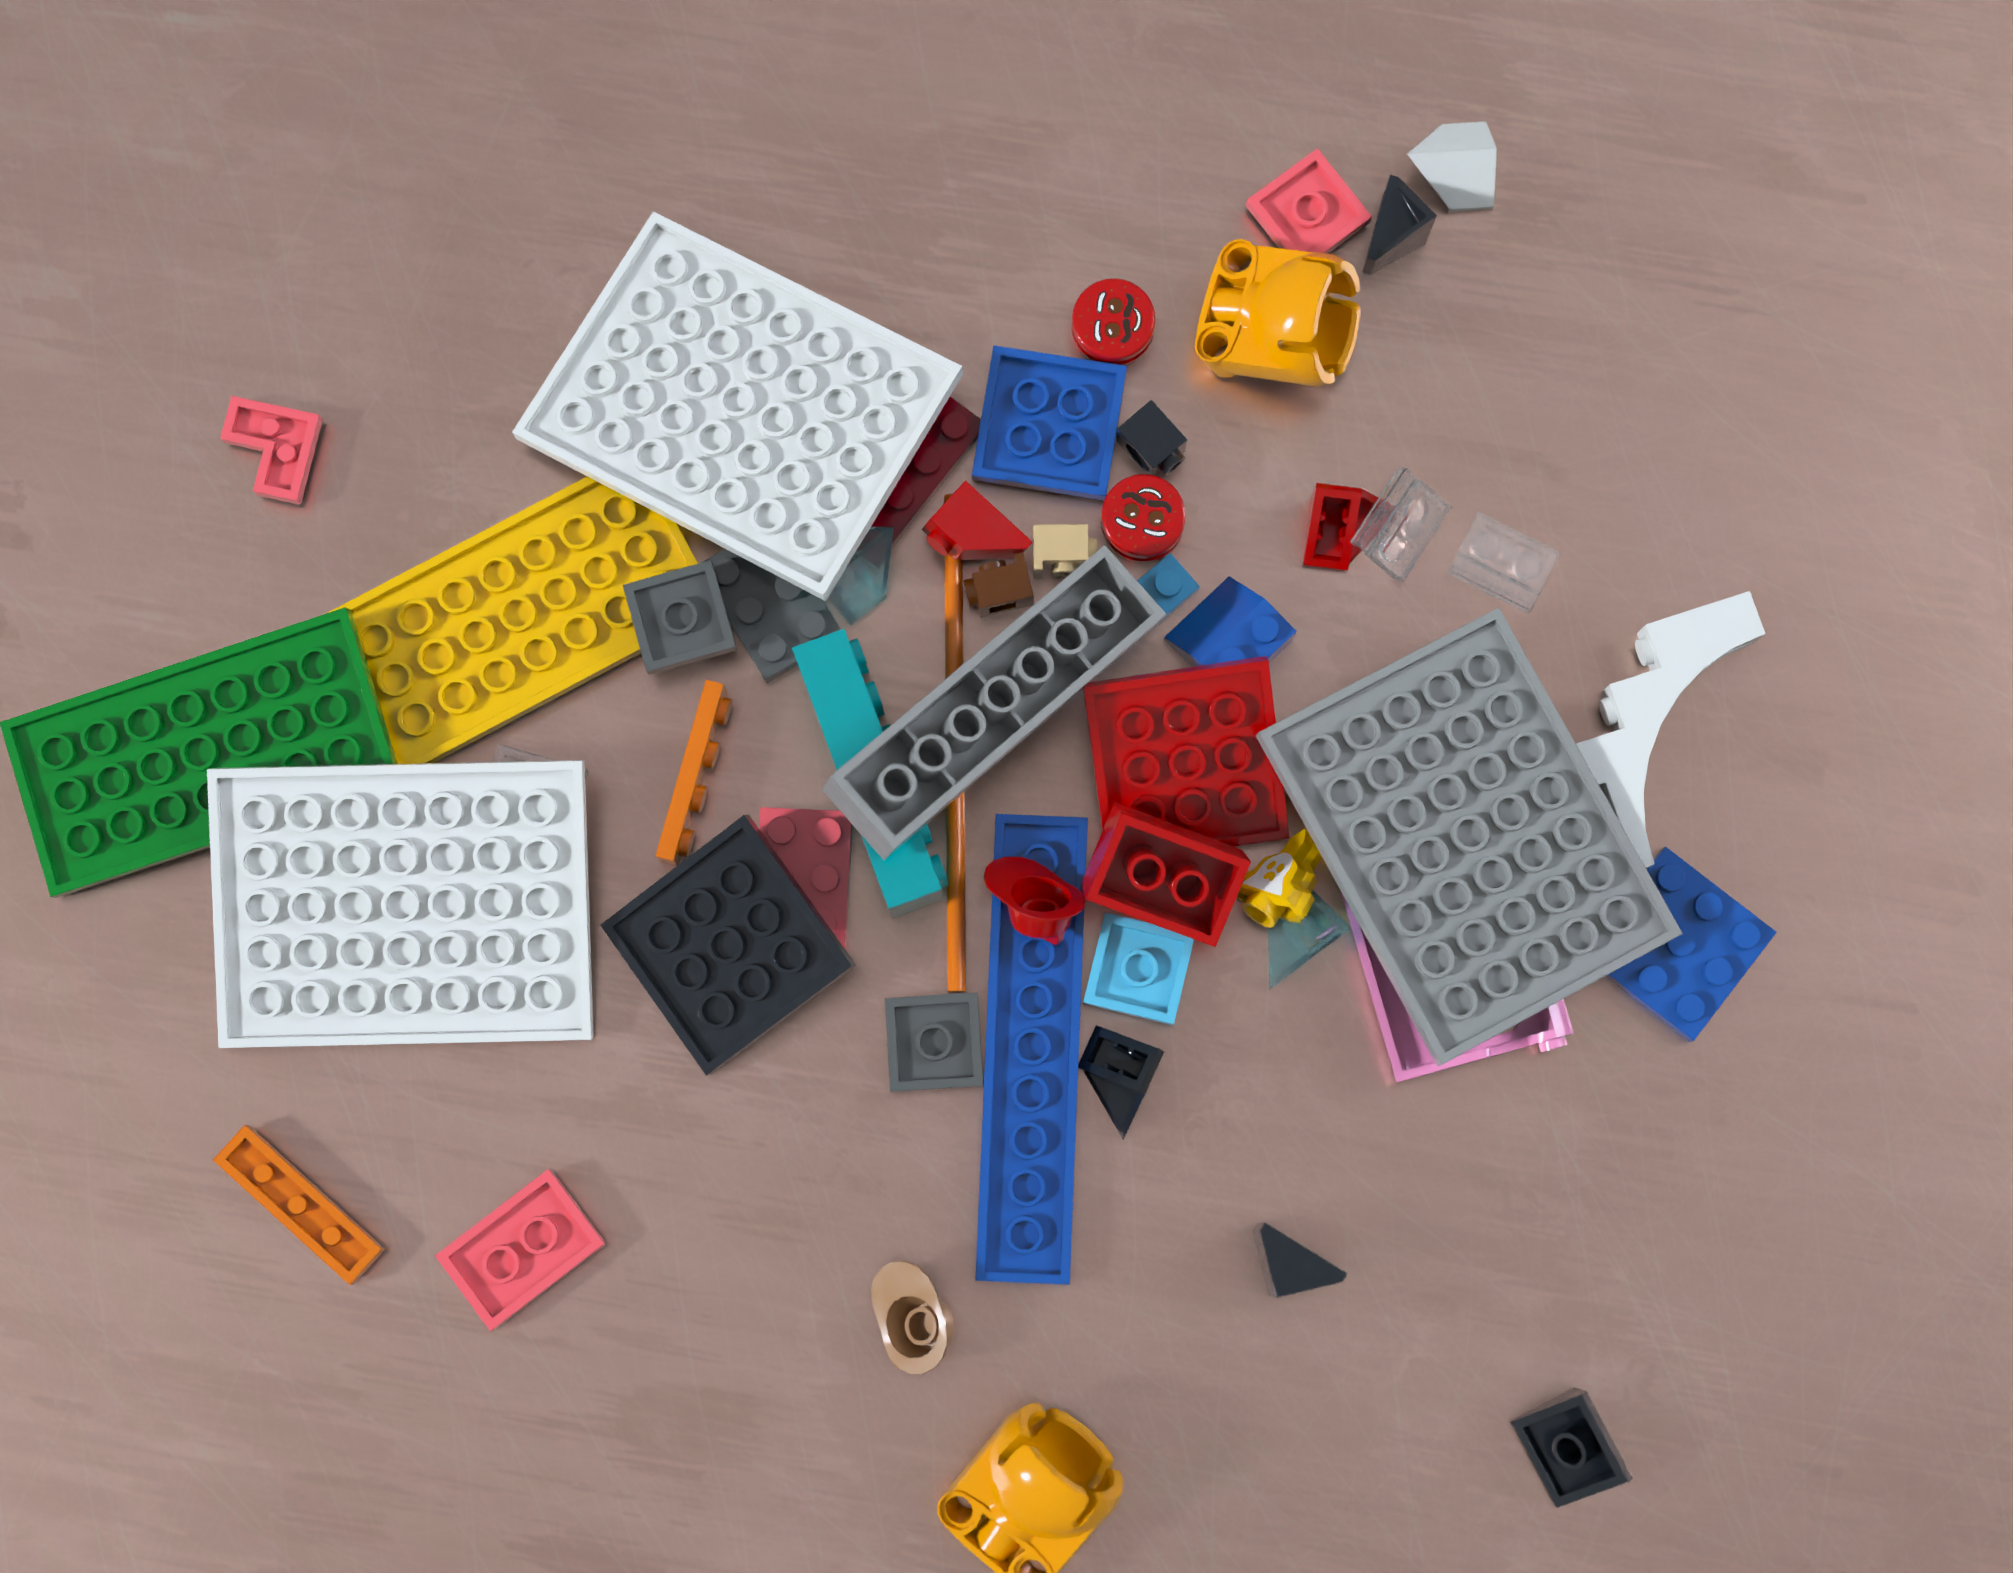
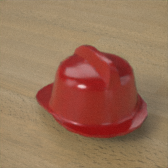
(1036, 898)

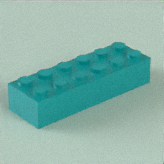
(849, 722)

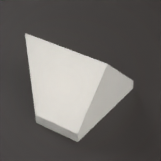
(1459, 165)

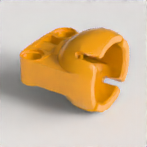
(1279, 315)
(1033, 1492)

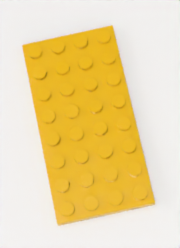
(510, 617)

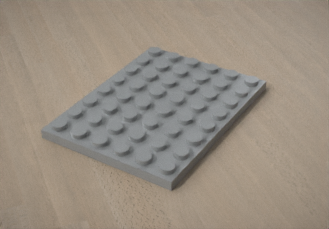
(1468, 836)

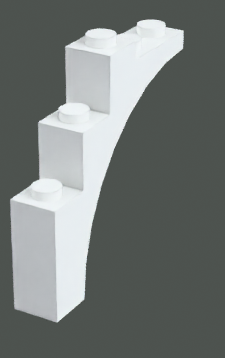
(1636, 706)

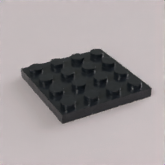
(727, 944)

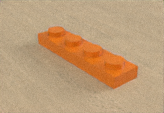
(689, 792)
(298, 1204)

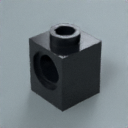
(1152, 440)

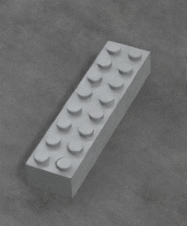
(993, 702)

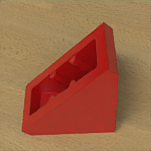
(1332, 523)

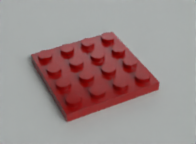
(1189, 749)

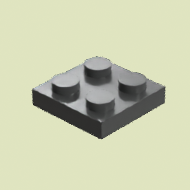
(679, 617)
(934, 1042)

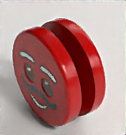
(1113, 322)
(1143, 518)

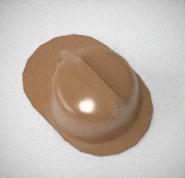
(911, 1317)

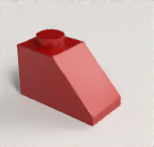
(973, 529)

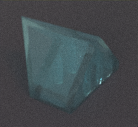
(865, 577)
(1297, 943)

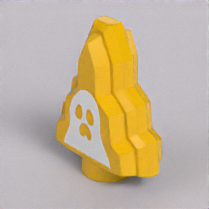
(1282, 883)

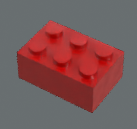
(1165, 874)

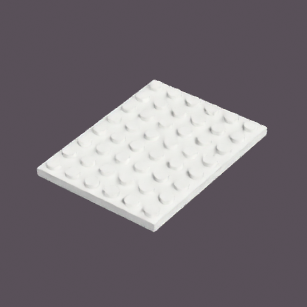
(739, 404)
(400, 903)

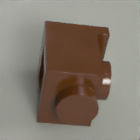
(1000, 587)

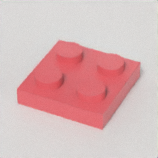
(1309, 207)

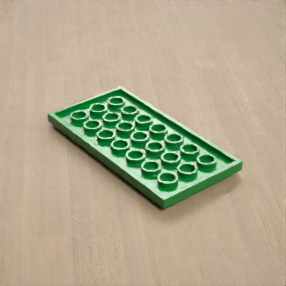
(124, 768)

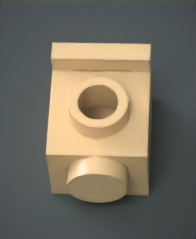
(1061, 548)

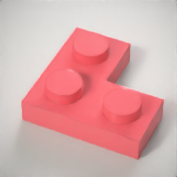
(287, 444)

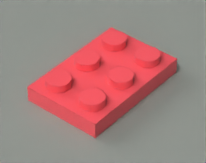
(817, 854)
(520, 1249)

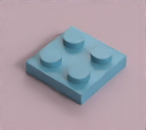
(1138, 969)

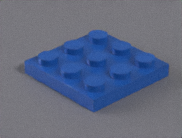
(1049, 422)
(1700, 968)

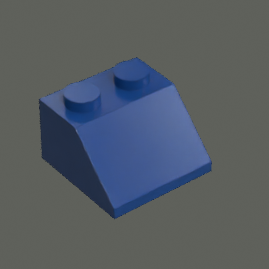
(1230, 627)

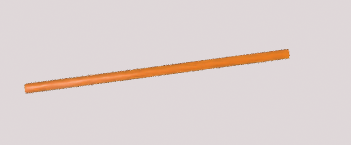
(955, 810)

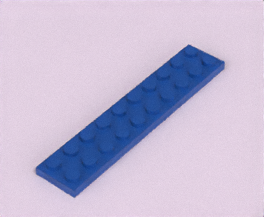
(1031, 1071)

